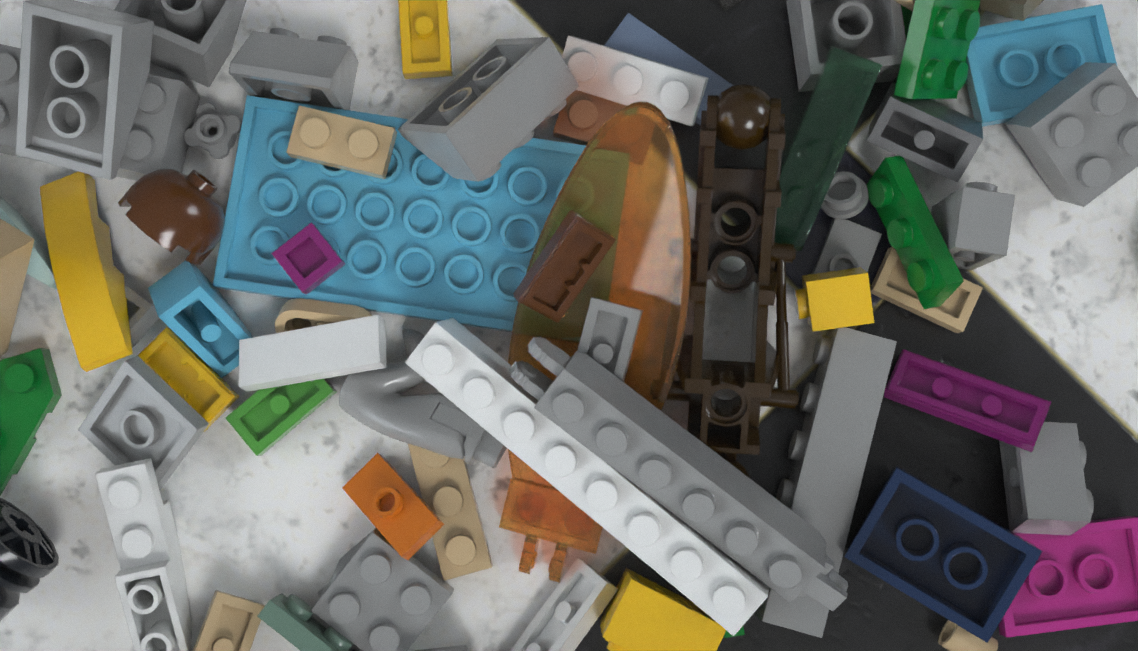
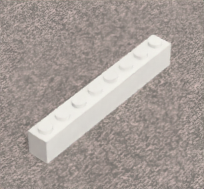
(482, 388)

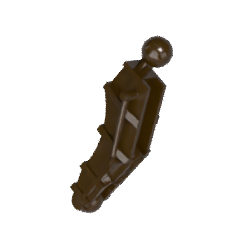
(741, 120)

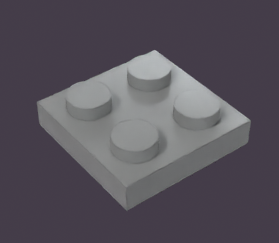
(143, 420)
(382, 598)

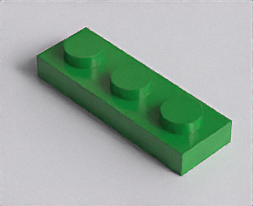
(913, 233)

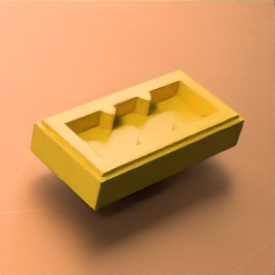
(189, 375)

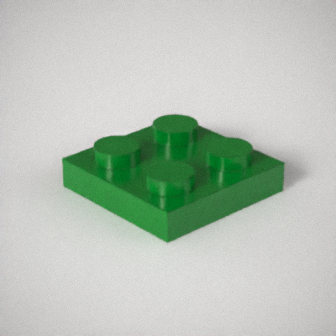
(937, 49)

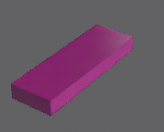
(967, 400)

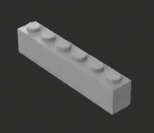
(831, 454)

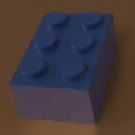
(942, 553)

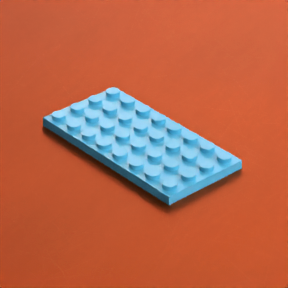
(407, 241)

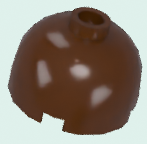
(177, 211)

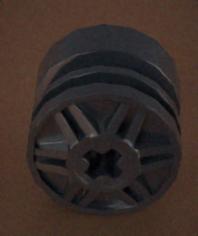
(24, 555)

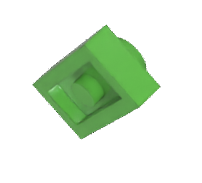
(277, 411)

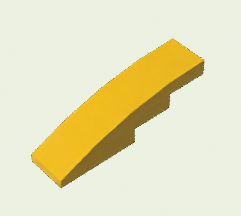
(84, 271)

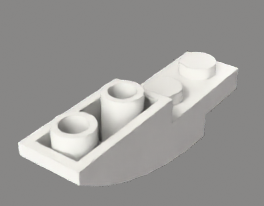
(149, 557)

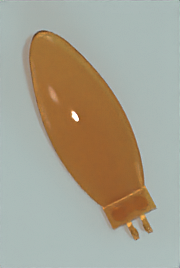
(637, 191)

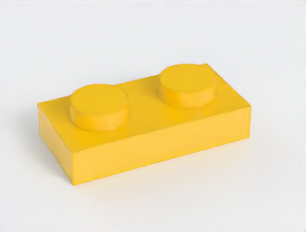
(425, 38)

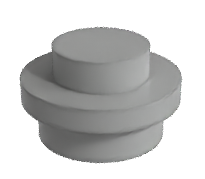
(845, 196)

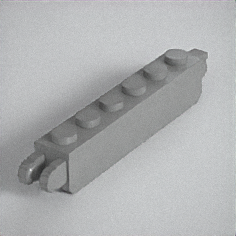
(681, 473)

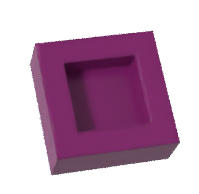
(308, 258)

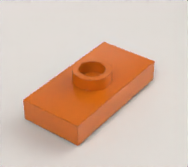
(393, 506)

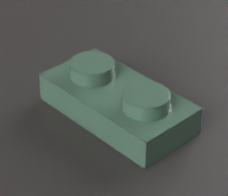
(294, 622)

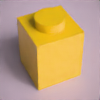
(835, 299)

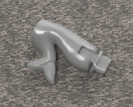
(419, 420)

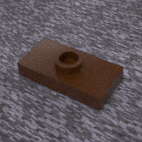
(564, 266)

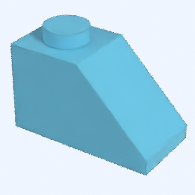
(200, 316)

